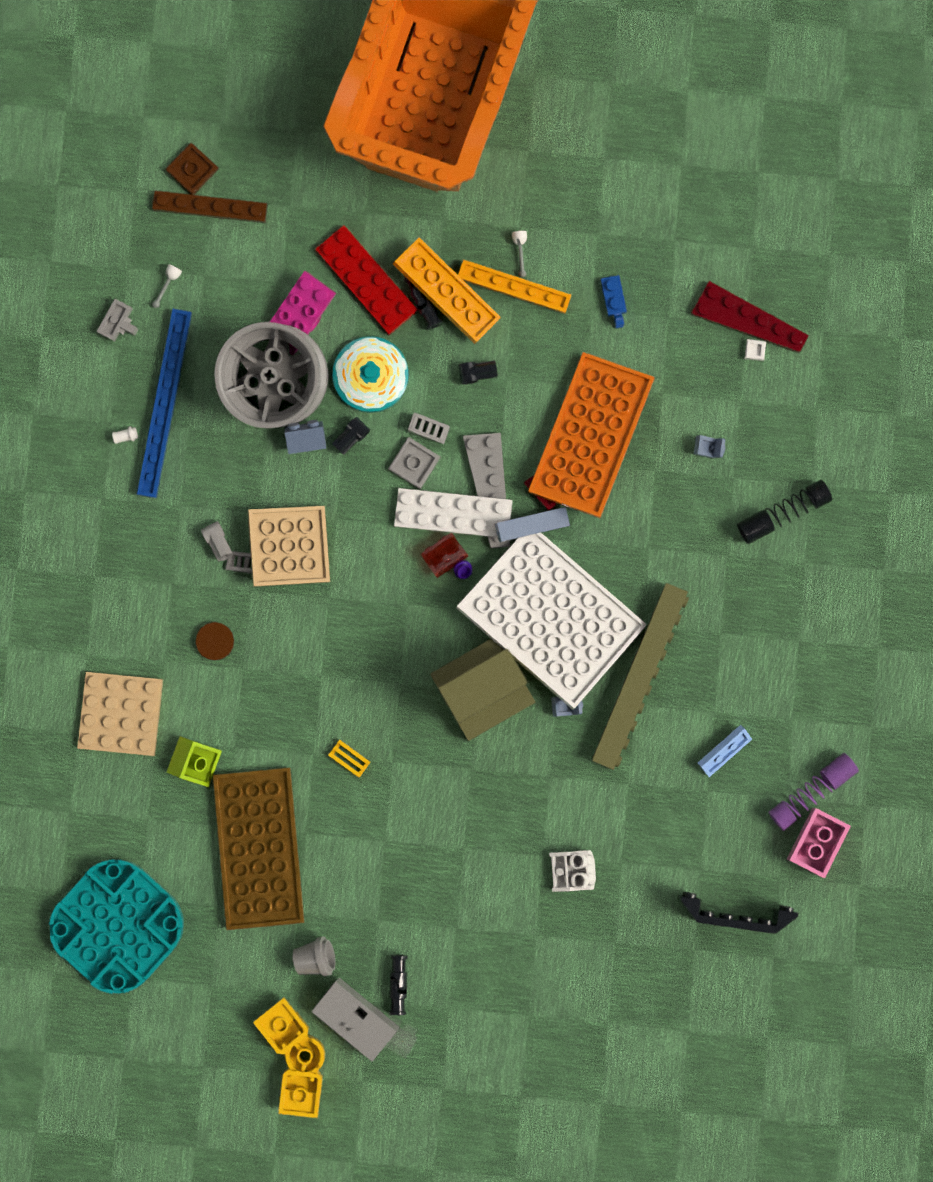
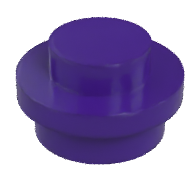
(463, 569)

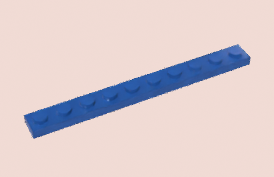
(164, 403)

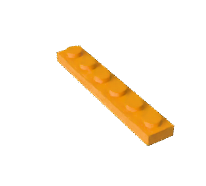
(514, 286)

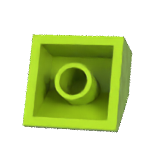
(194, 761)

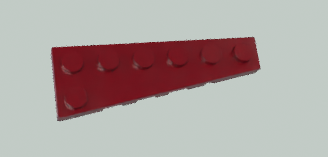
(735, 313)

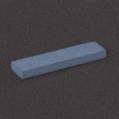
(532, 524)

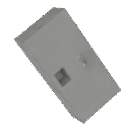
(355, 1019)

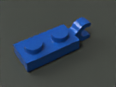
(614, 299)

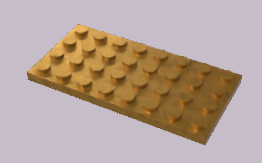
(258, 849)

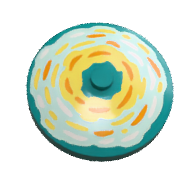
(370, 374)

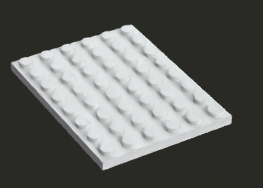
(551, 617)

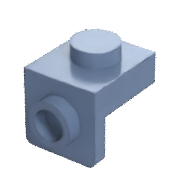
(709, 447)
(562, 709)

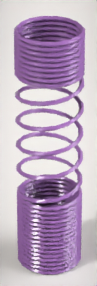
(834, 774)

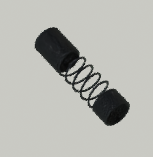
(761, 523)

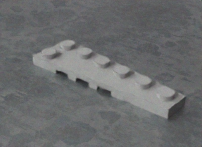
(487, 469)

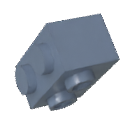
(305, 437)

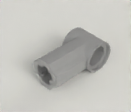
(215, 537)

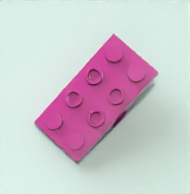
(304, 305)

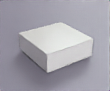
(755, 350)

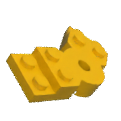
(289, 1036)

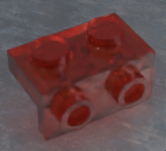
(444, 555)

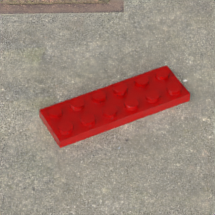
(366, 280)

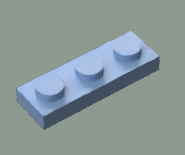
(724, 751)

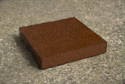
(192, 169)

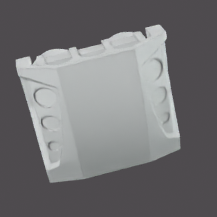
(573, 870)

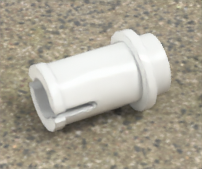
(125, 435)

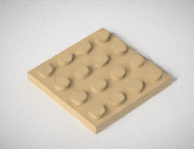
(288, 546)
(120, 714)

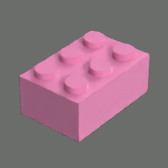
(818, 842)

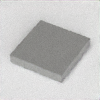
(414, 463)

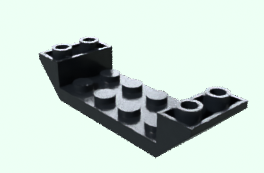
(781, 916)

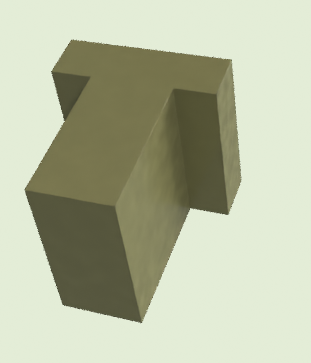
(483, 688)

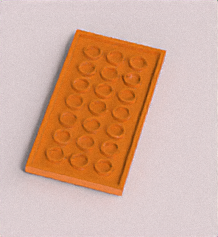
(591, 435)

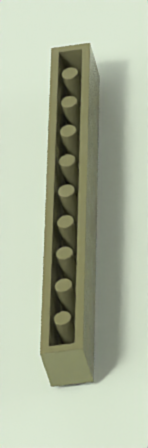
(639, 676)

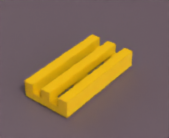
(336, 749)

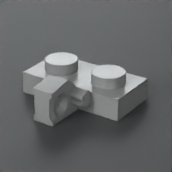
(117, 321)

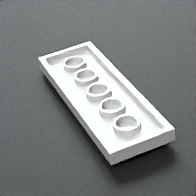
(450, 512)

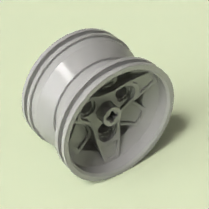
(270, 390)

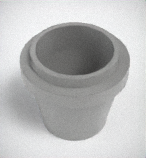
(315, 958)

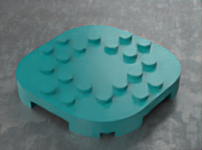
(116, 926)

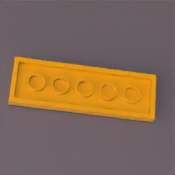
(446, 290)

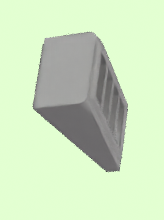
(419, 432)
(230, 562)

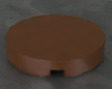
(215, 641)

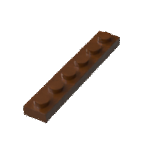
(210, 206)

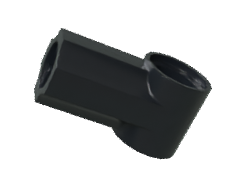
(472, 372)
(354, 433)

